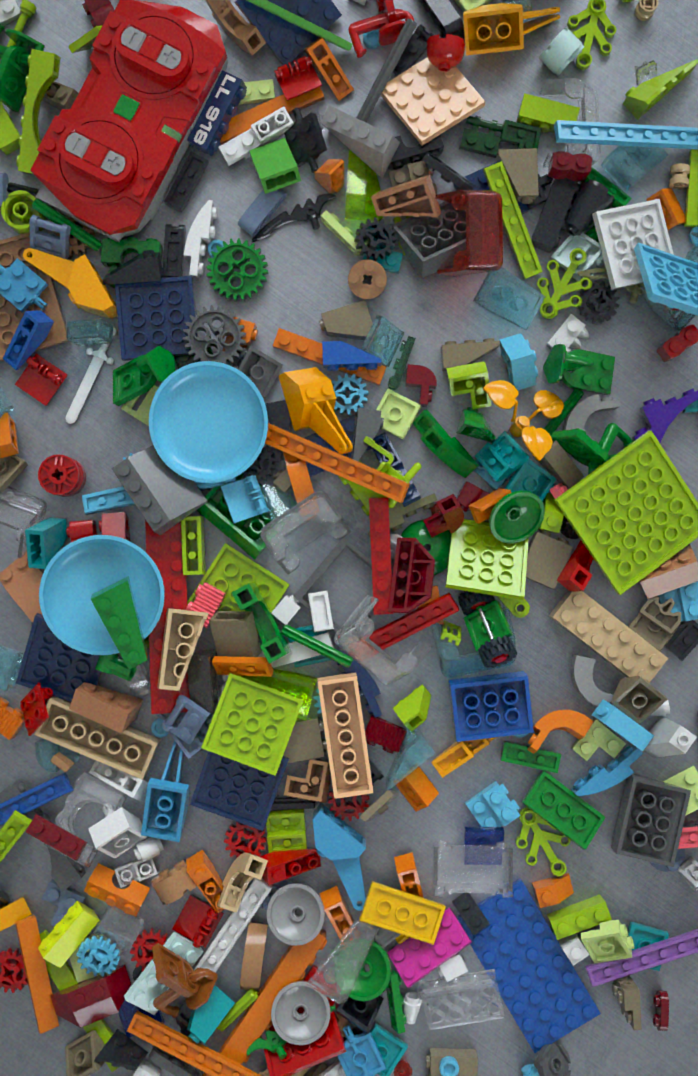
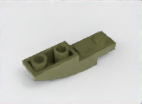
(396, 513)

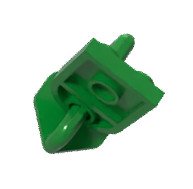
(15, 67)
(588, 369)
(141, 374)
(589, 451)

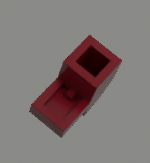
(423, 378)
(449, 517)

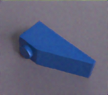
(28, 336)

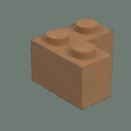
(315, 785)

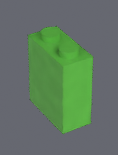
(275, 165)

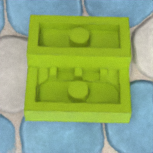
(286, 830)

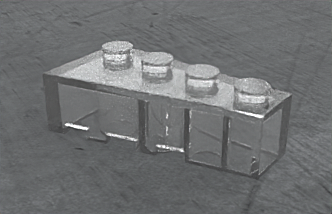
(341, 968)

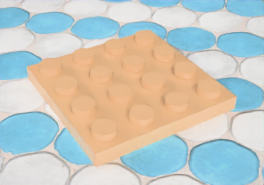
(431, 99)

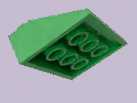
(243, 533)

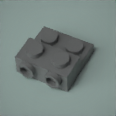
(259, 368)

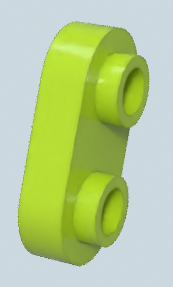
(512, 605)

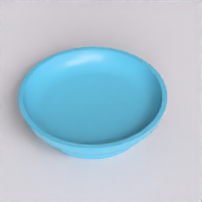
(208, 422)
(87, 568)

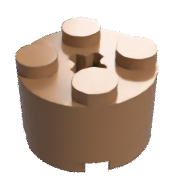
(356, 279)
(173, 883)

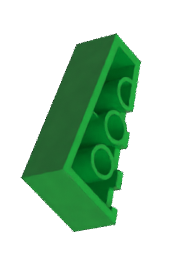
(119, 614)

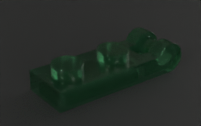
(400, 364)

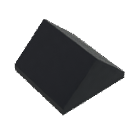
(360, 1012)

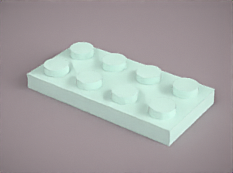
(147, 987)

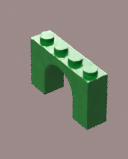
(274, 643)

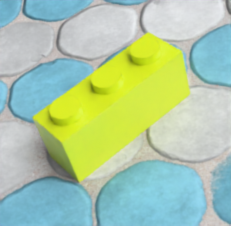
(68, 934)

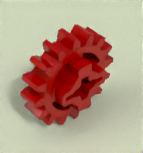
(341, 808)
(236, 844)
(146, 942)
(12, 979)

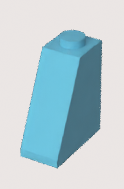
(622, 725)

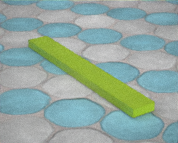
(64, 978)

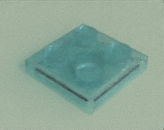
(383, 340)

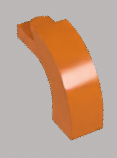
(299, 477)
(566, 720)

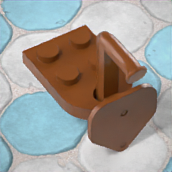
(182, 980)

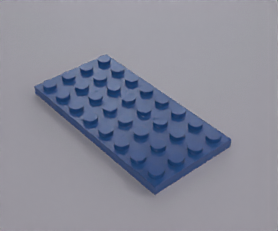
(531, 968)

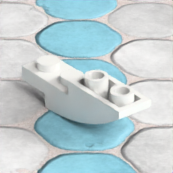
(260, 134)
(200, 232)

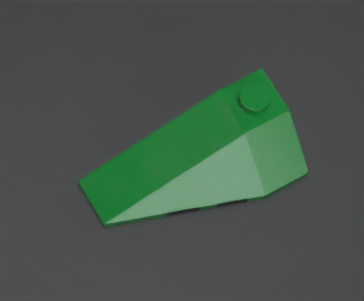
(475, 425)

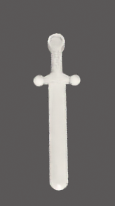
(88, 380)

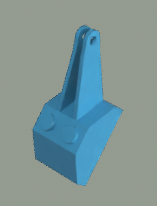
(166, 803)
(343, 846)

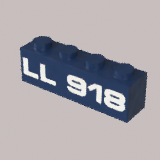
(217, 113)

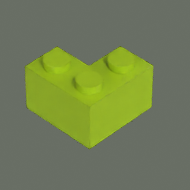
(471, 380)

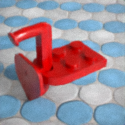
(388, 22)

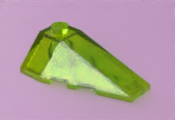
(361, 186)
(293, 684)

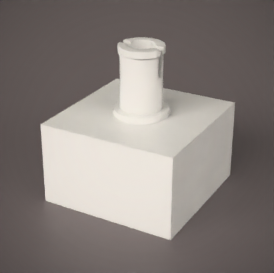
(116, 832)

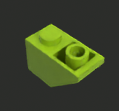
(414, 708)

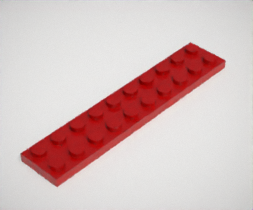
(167, 555)

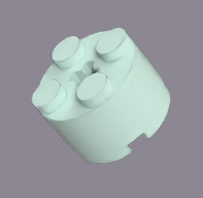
(561, 51)

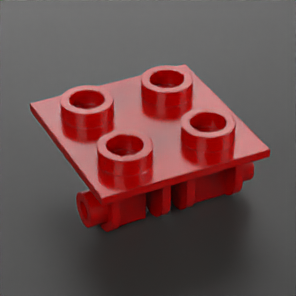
(297, 78)
(41, 379)
(34, 707)
(197, 921)

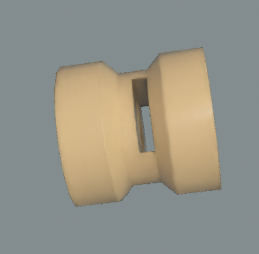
(645, 9)
(679, 176)

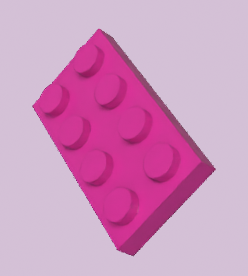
(417, 958)

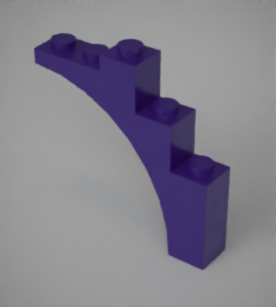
(661, 416)

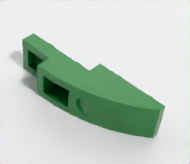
(443, 446)

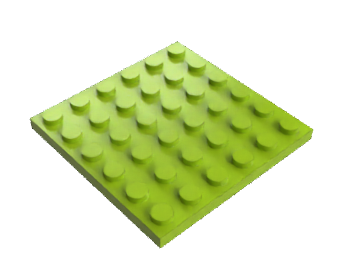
(632, 512)

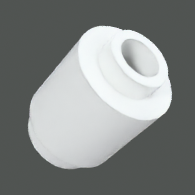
(148, 849)

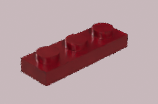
(56, 837)

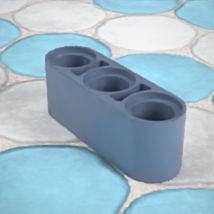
(261, 211)

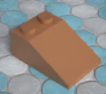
(23, 585)

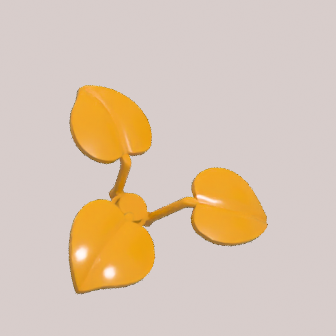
(536, 440)

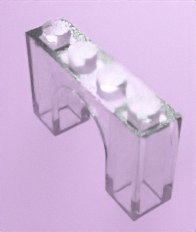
(87, 791)

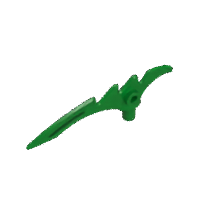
(273, 1043)

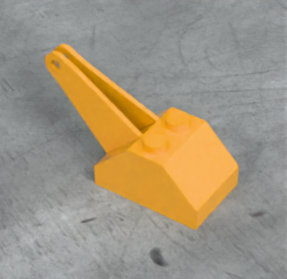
(501, 27)
(79, 278)
(312, 404)

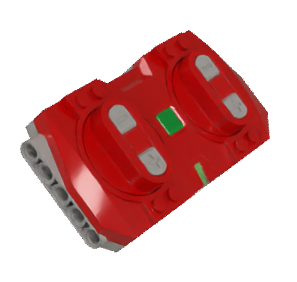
(132, 118)

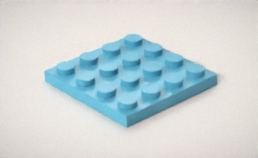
(668, 278)

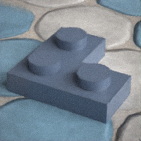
(62, 900)

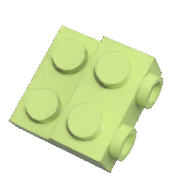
(608, 942)

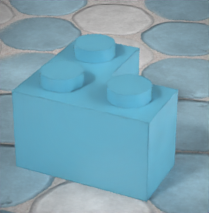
(519, 361)

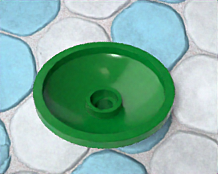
(516, 516)
(439, 544)
(372, 983)

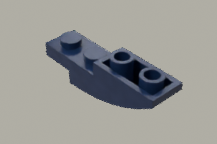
(412, 494)
(367, 686)

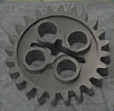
(228, 328)

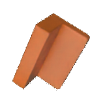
(671, 208)
(482, 508)
(417, 789)

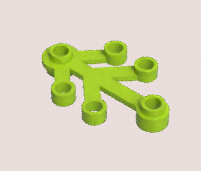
(591, 30)
(562, 287)
(540, 838)

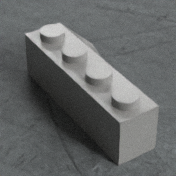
(366, 141)

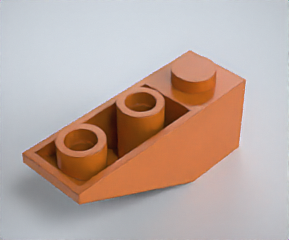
(331, 175)
(206, 878)

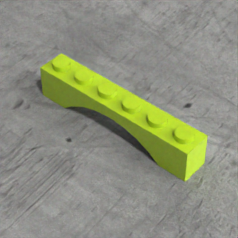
(42, 73)

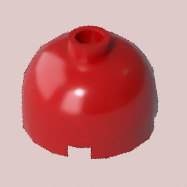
(445, 52)

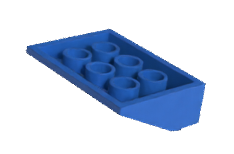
(491, 706)

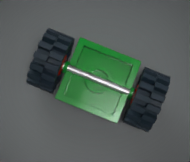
(487, 628)

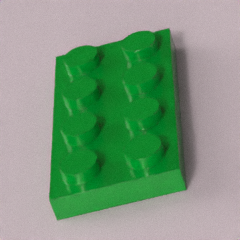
(563, 810)

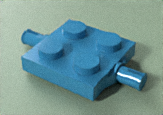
(21, 286)
(361, 1055)

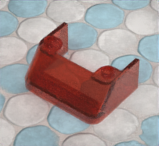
(483, 231)

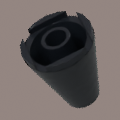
(589, 199)

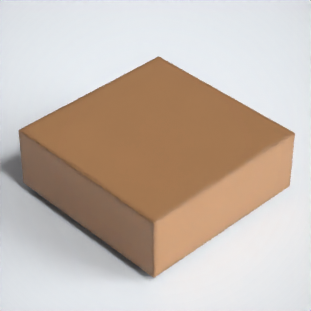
(62, 762)

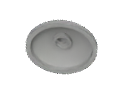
(283, 918)
(295, 1026)

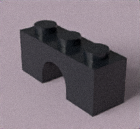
(407, 155)

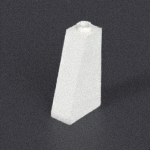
(668, 738)

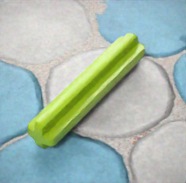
(238, 1008)

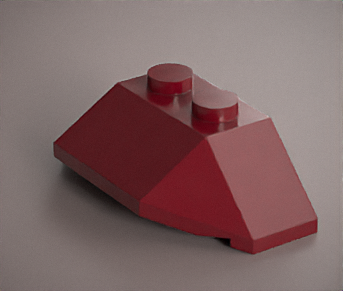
(411, 576)
(92, 998)

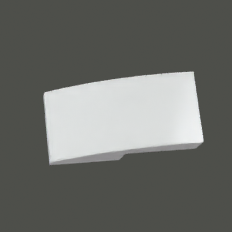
(135, 871)

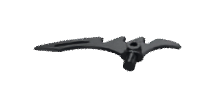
(308, 213)

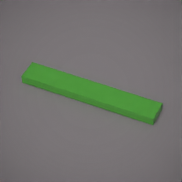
(302, 23)

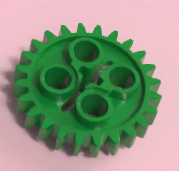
(225, 257)

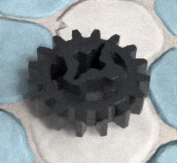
(383, 242)
(590, 301)
(260, 471)

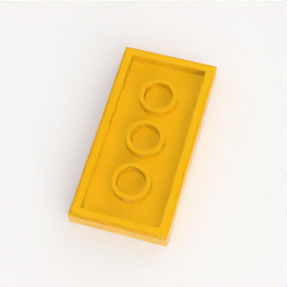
(402, 912)

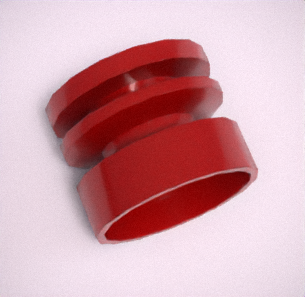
(69, 483)

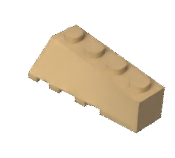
(179, 642)

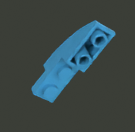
(603, 779)

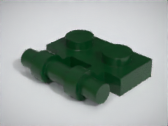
(478, 141)

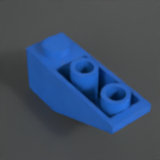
(340, 355)

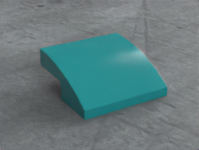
(502, 456)

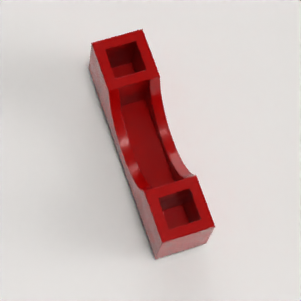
(577, 570)

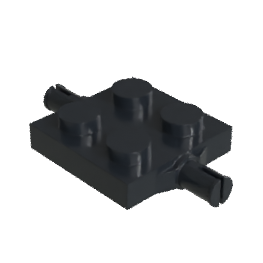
(305, 139)

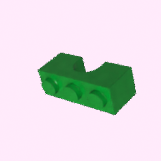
(115, 252)

